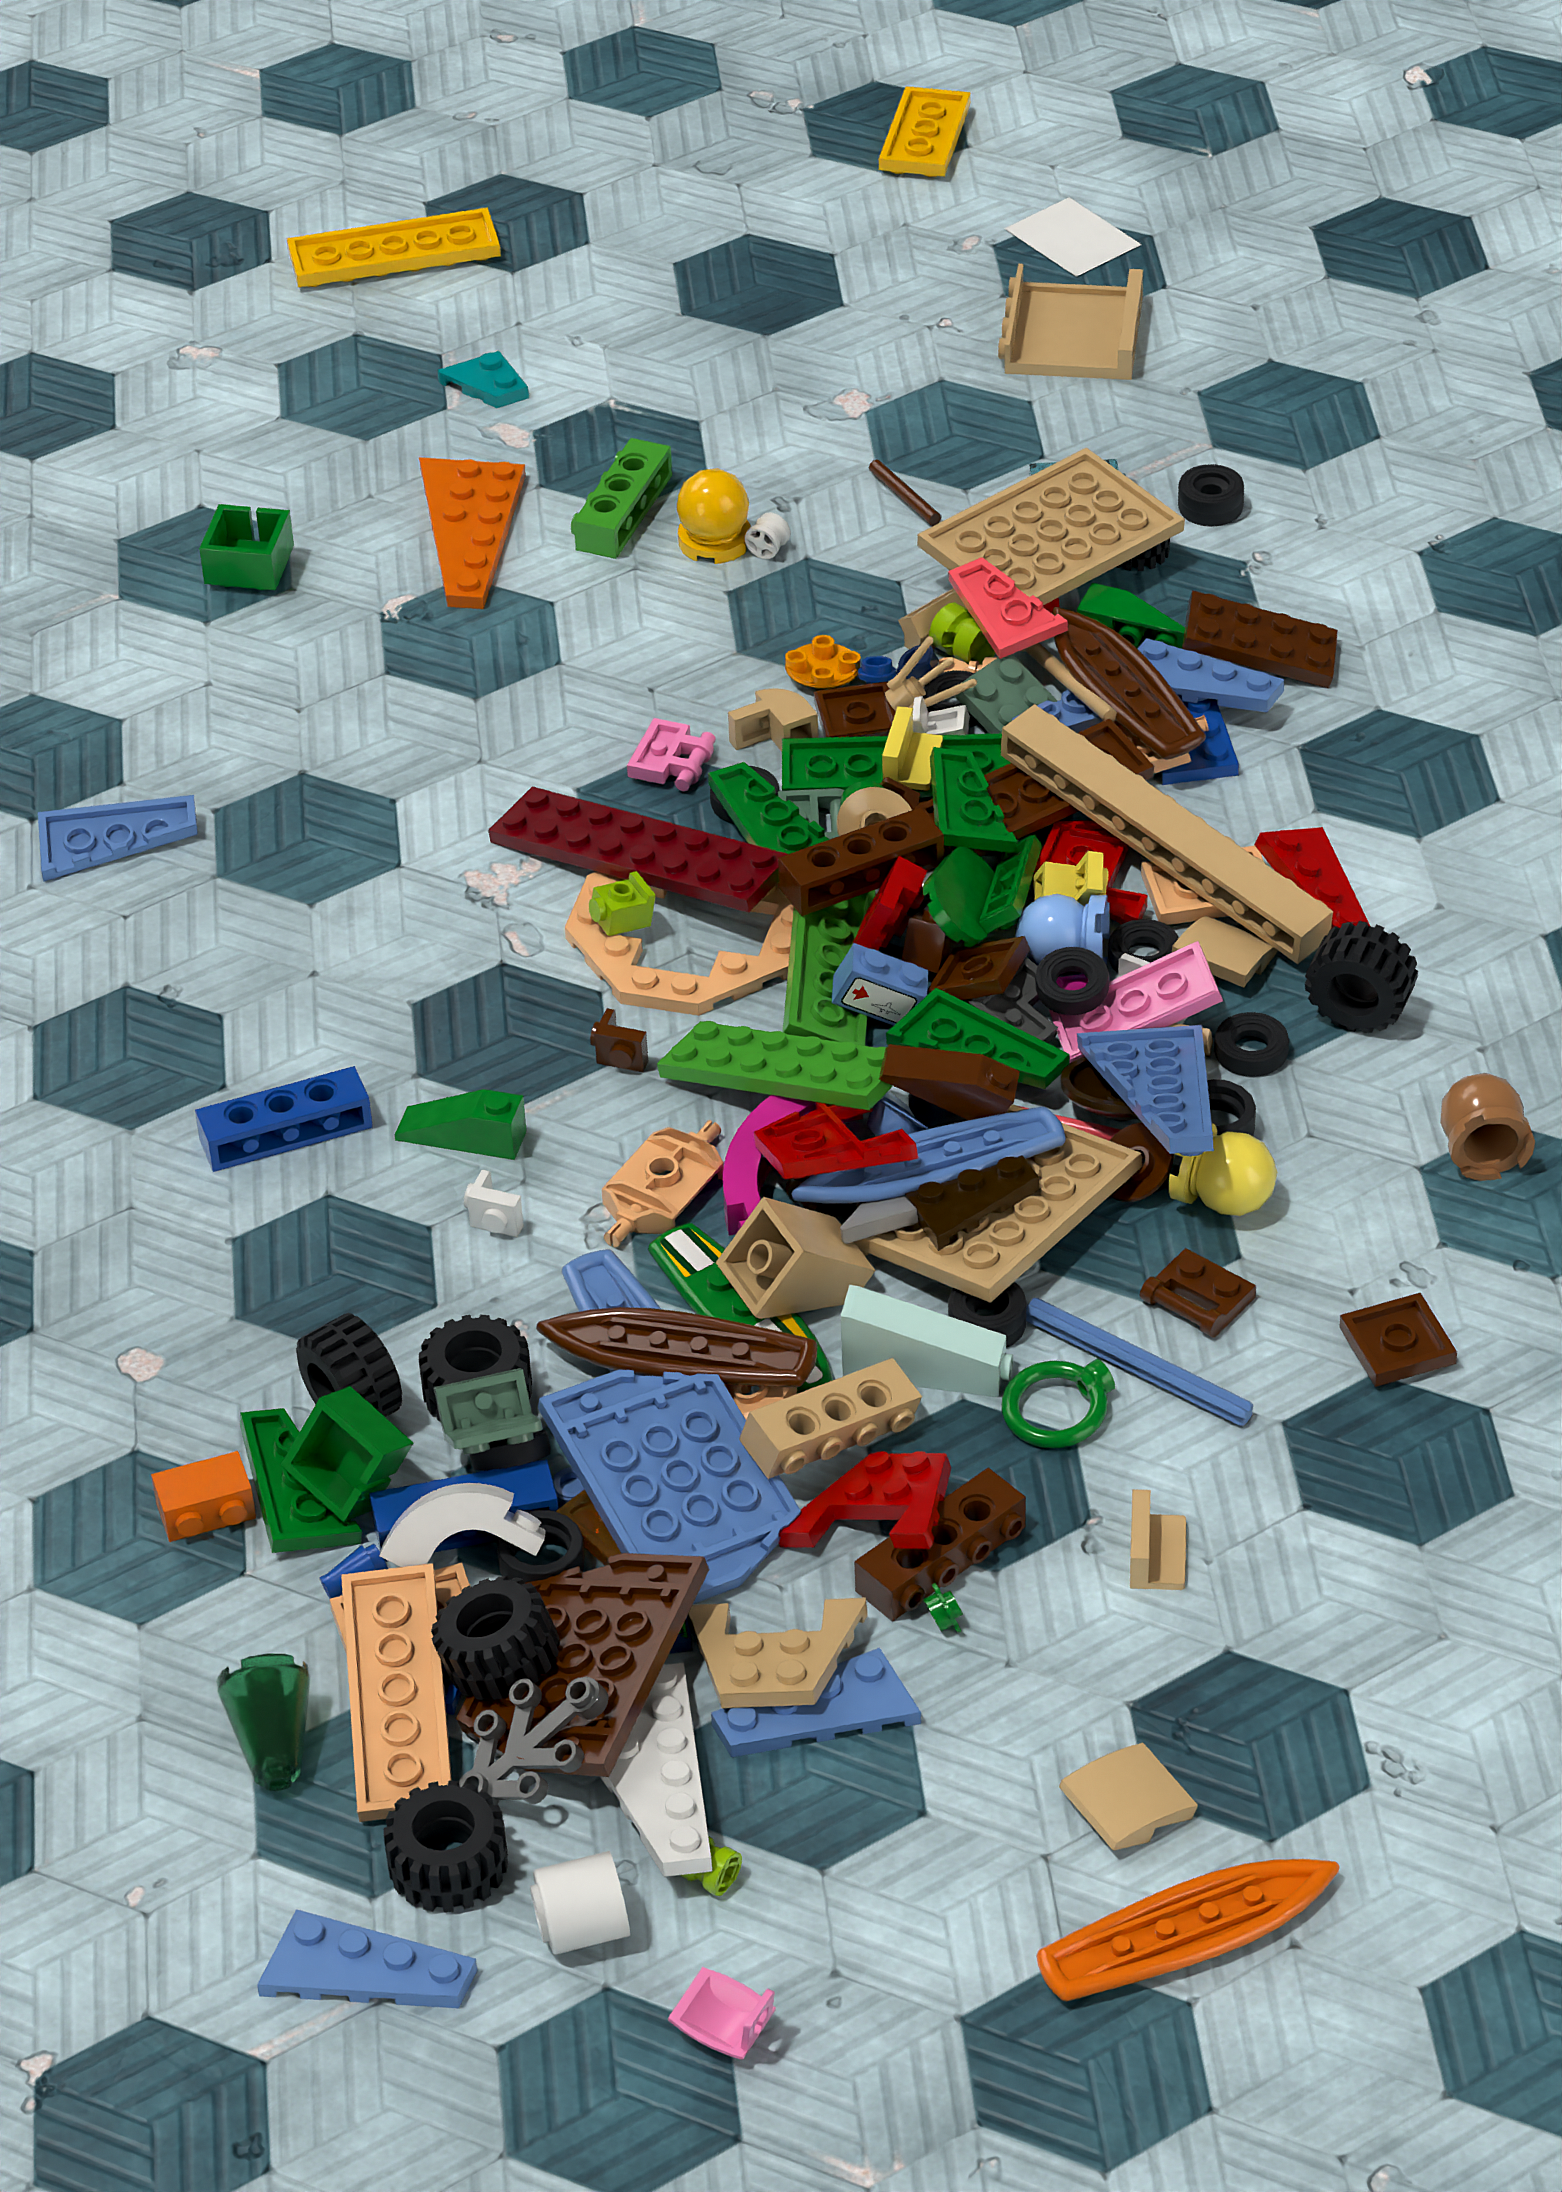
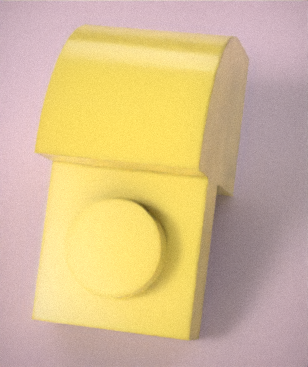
(1070, 880)

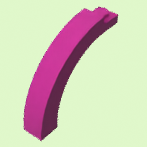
(746, 1166)

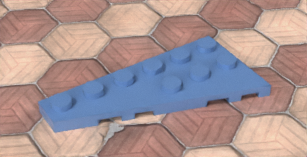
(1160, 1079)

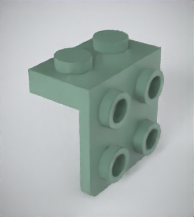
(486, 1411)

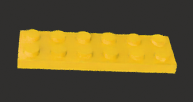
(393, 247)

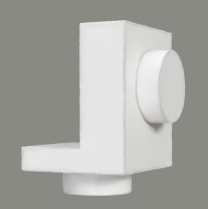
(940, 722)
(492, 1208)

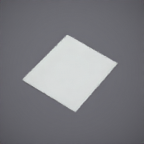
(1072, 236)

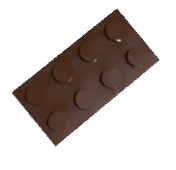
(1260, 639)

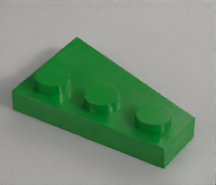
(964, 805)

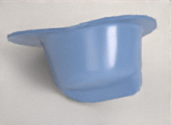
(892, 1115)

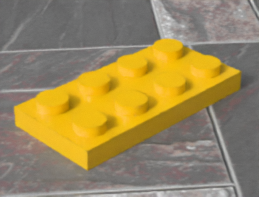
(924, 131)

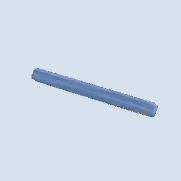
(1139, 1361)

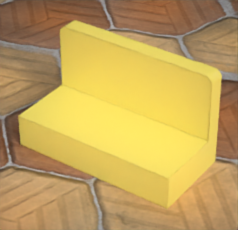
(908, 752)

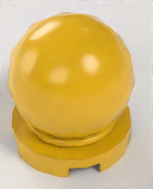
(713, 516)

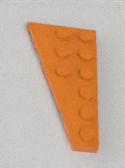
(470, 520)

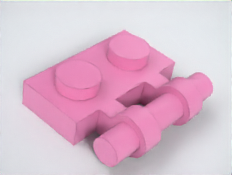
(661, 750)

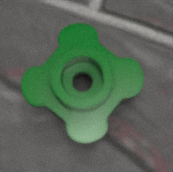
(943, 1609)

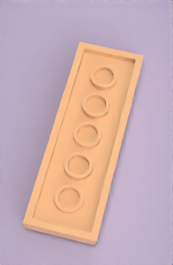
(394, 1686)

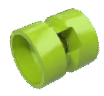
(959, 634)

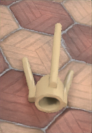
(904, 690)

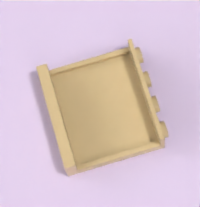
(1071, 328)

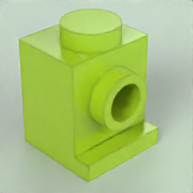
(623, 905)

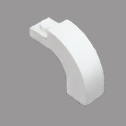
(455, 1510)

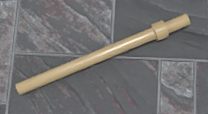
(1062, 674)

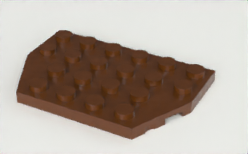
(611, 1628)

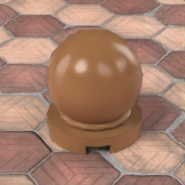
(1486, 1126)

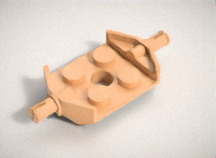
(651, 1201)

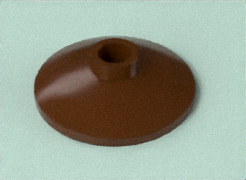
(1155, 1163)

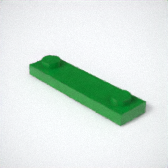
(1010, 885)

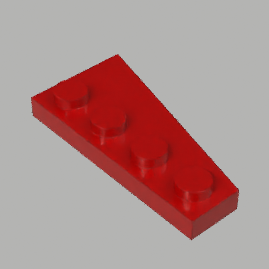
(1313, 866)

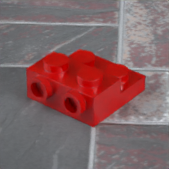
(888, 909)

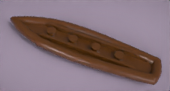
(1129, 684)
(683, 1342)

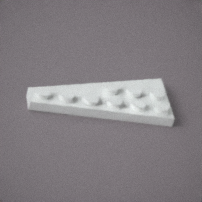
(661, 1779)

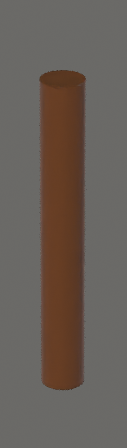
(904, 492)

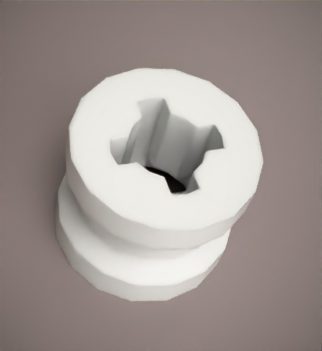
(767, 535)

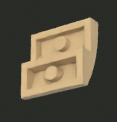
(1228, 950)
(1128, 1796)

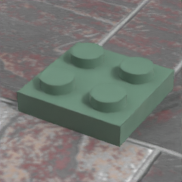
(1002, 693)

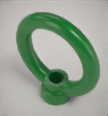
(1091, 1380)

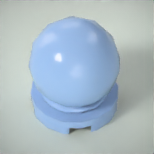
(1063, 922)

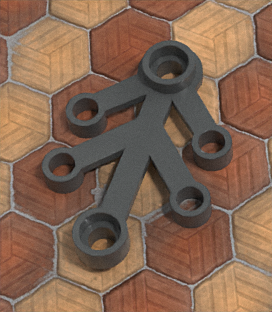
(583, 1698)

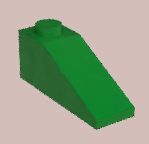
(468, 1122)

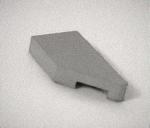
(878, 1218)

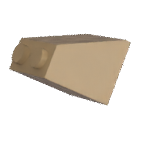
(792, 1261)

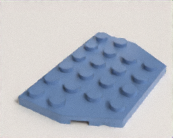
(671, 1470)

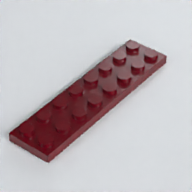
(626, 842)

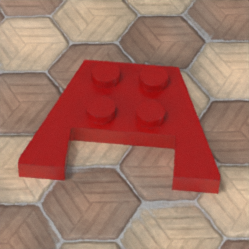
(1072, 840)
(825, 1145)
(879, 1488)

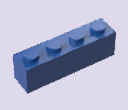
(529, 1483)

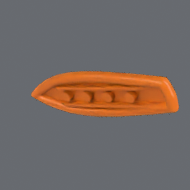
(1183, 1925)

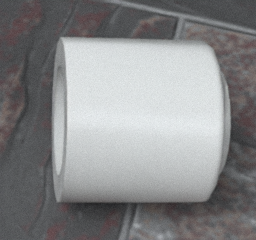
(579, 1903)

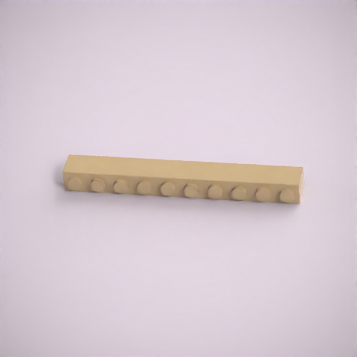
(1166, 833)

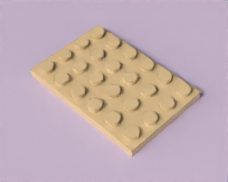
(1056, 527)
(1006, 1244)

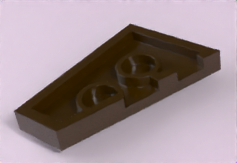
(963, 1201)

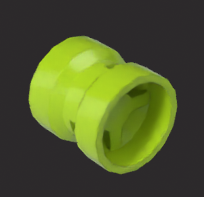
(725, 1869)

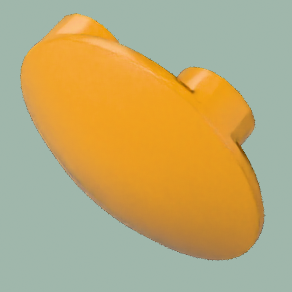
(822, 663)

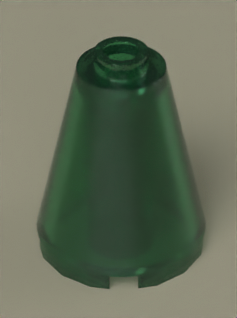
(268, 1715)

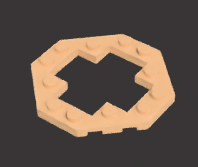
(731, 975)

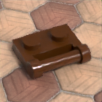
(1203, 1284)

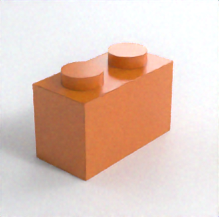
(203, 1496)

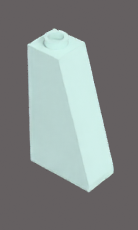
(924, 1343)

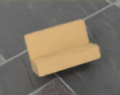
(1156, 1547)

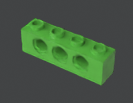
(622, 498)

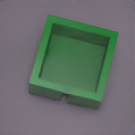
(235, 558)
(346, 1453)

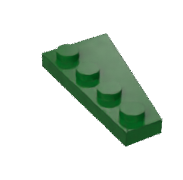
(762, 814)
(954, 1025)
(289, 1510)

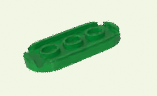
(959, 895)

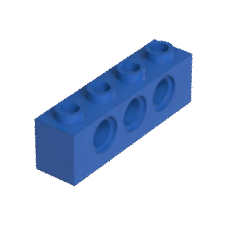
(283, 1118)

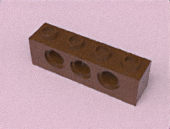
(858, 860)
(969, 1527)

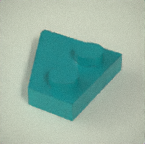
(487, 379)

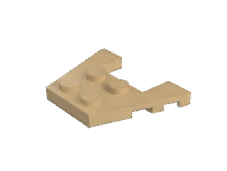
(777, 1666)

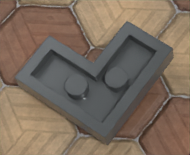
(1016, 1004)

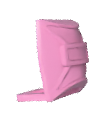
(722, 2013)

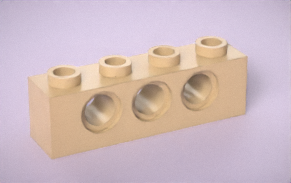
(830, 1418)

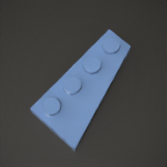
(1205, 677)
(357, 1962)

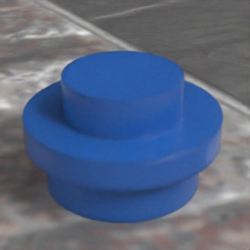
(876, 669)

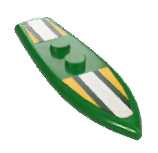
(690, 1264)

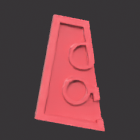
(1002, 610)

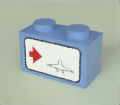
(878, 984)

